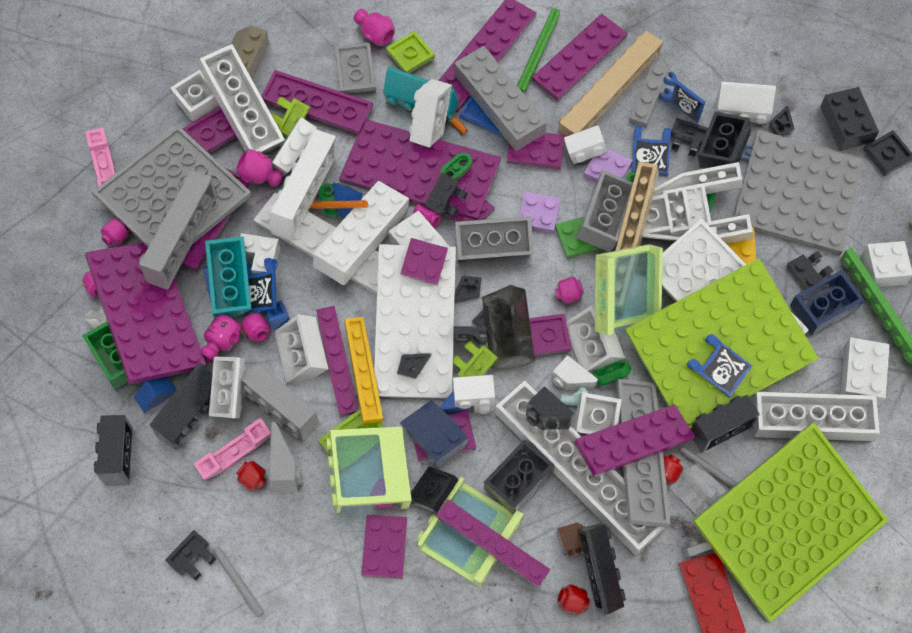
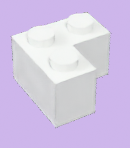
(259, 248)
(475, 392)

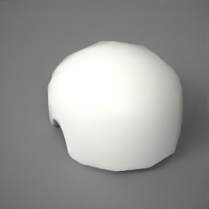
(95, 318)

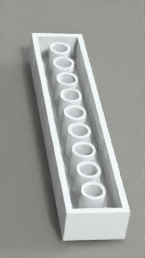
(601, 493)

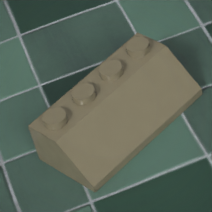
(251, 45)

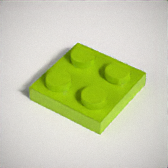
(410, 52)

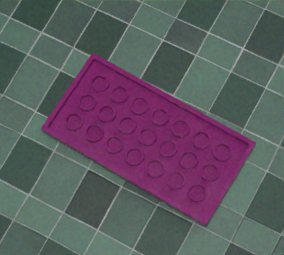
(413, 169)
(144, 319)

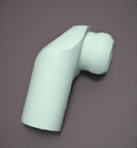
(573, 400)

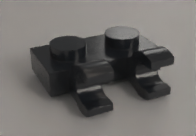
(689, 132)
(442, 193)
(804, 272)
(463, 334)
(187, 552)

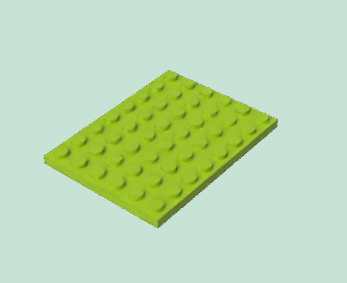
(745, 316)
(790, 521)

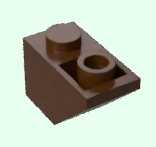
(569, 539)

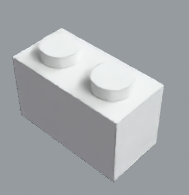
(585, 144)

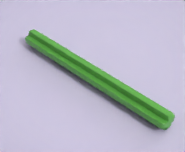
(538, 49)

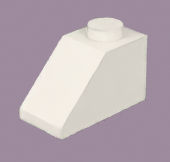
(572, 376)

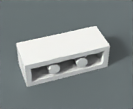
(292, 146)

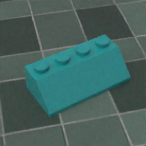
(401, 88)
(228, 276)

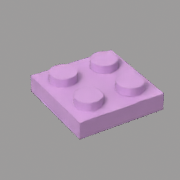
(610, 162)
(542, 210)

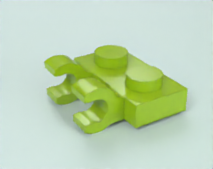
(295, 111)
(479, 363)

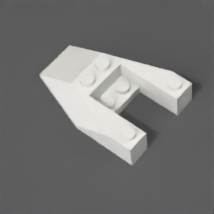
(684, 202)

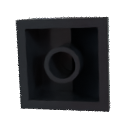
(548, 412)

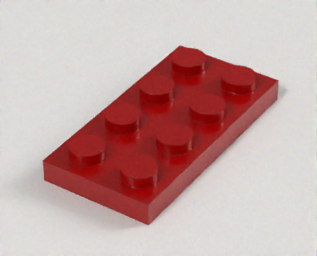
(711, 595)

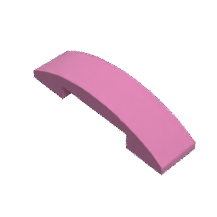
(100, 154)
(234, 451)

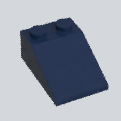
(435, 433)

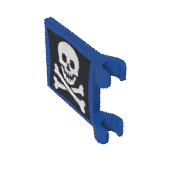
(683, 98)
(651, 151)
(263, 287)
(723, 368)

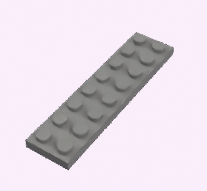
(644, 478)

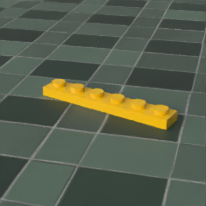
(363, 370)

